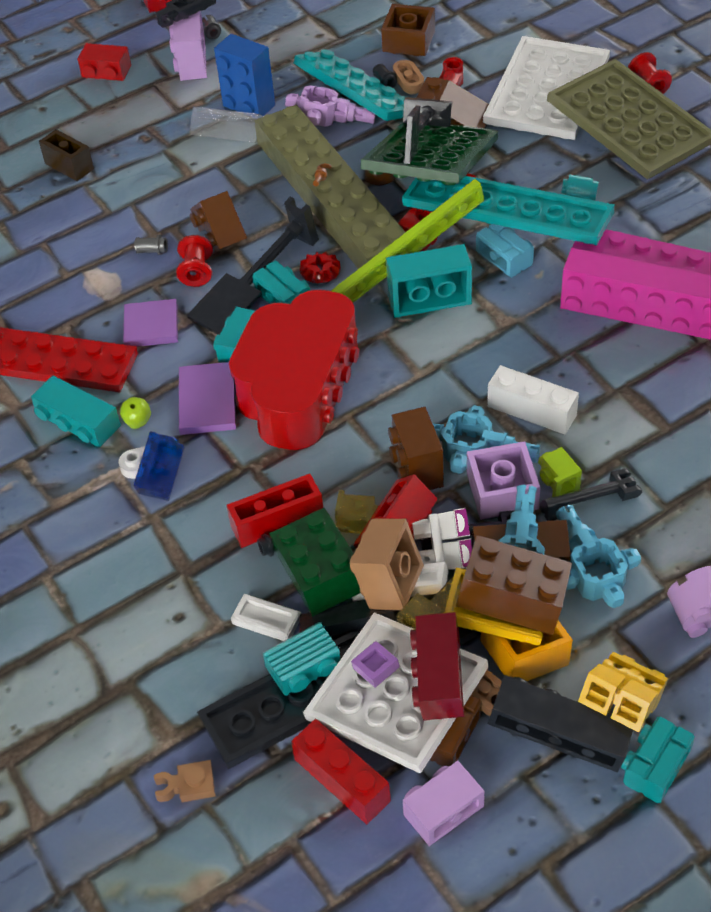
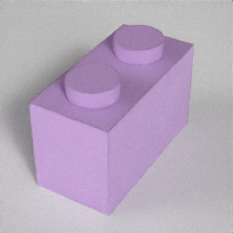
(443, 802)

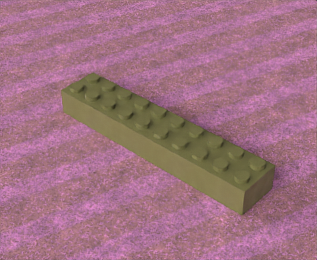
(342, 199)

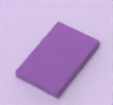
(206, 398)

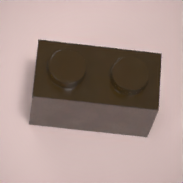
(66, 155)

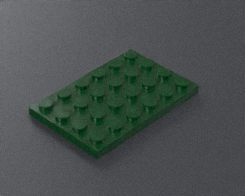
(442, 153)

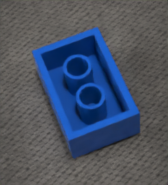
(245, 75)

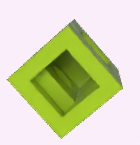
(560, 472)

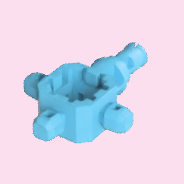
(473, 424)
(522, 526)
(585, 550)

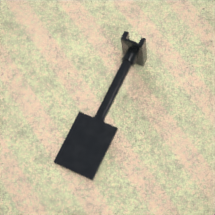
(419, 113)
(233, 292)

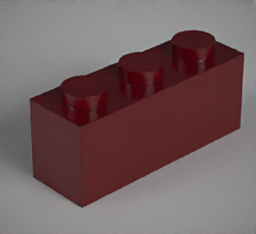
(437, 666)

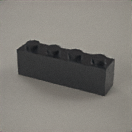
(560, 723)

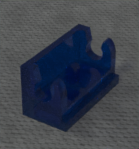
(159, 466)

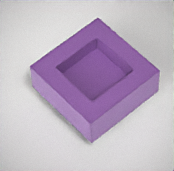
(375, 664)

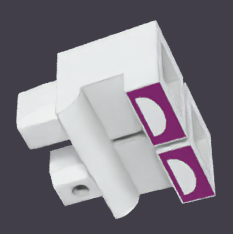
(441, 528)

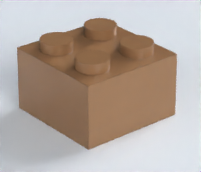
(387, 564)

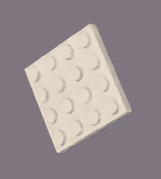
(385, 715)

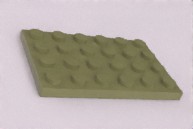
(631, 118)

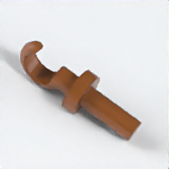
(321, 173)

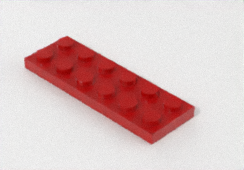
(68, 358)

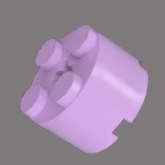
(693, 601)

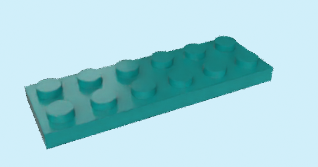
(353, 83)

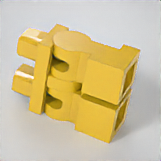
(628, 686)

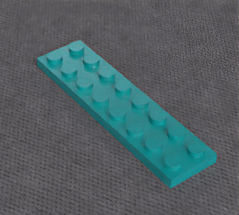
(521, 208)

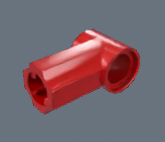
(453, 70)

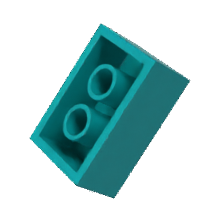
(429, 280)

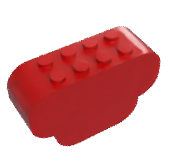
(295, 366)

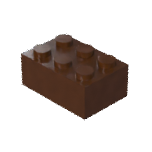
(514, 585)

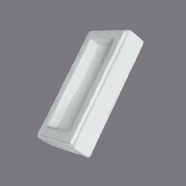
(266, 617)

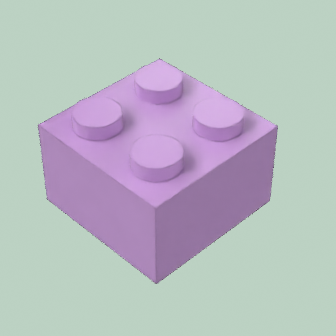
(495, 476)

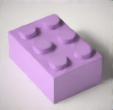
(189, 47)

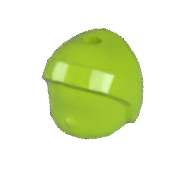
(135, 412)

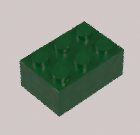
(317, 561)

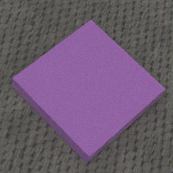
(151, 323)

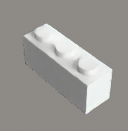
(532, 399)

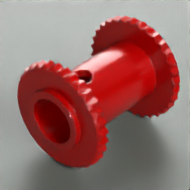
(644, 67)
(194, 251)

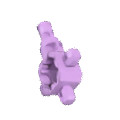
(324, 107)

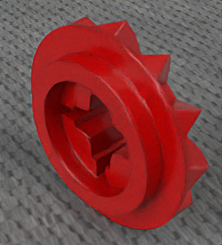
(311, 272)

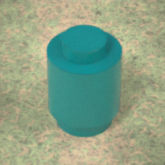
(580, 187)

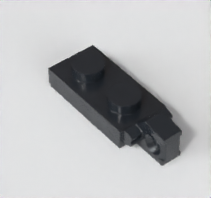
(181, 9)

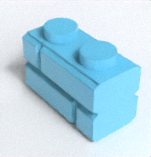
(505, 249)

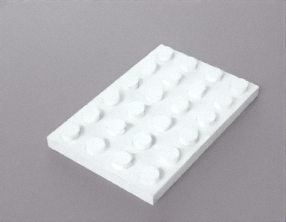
(529, 77)

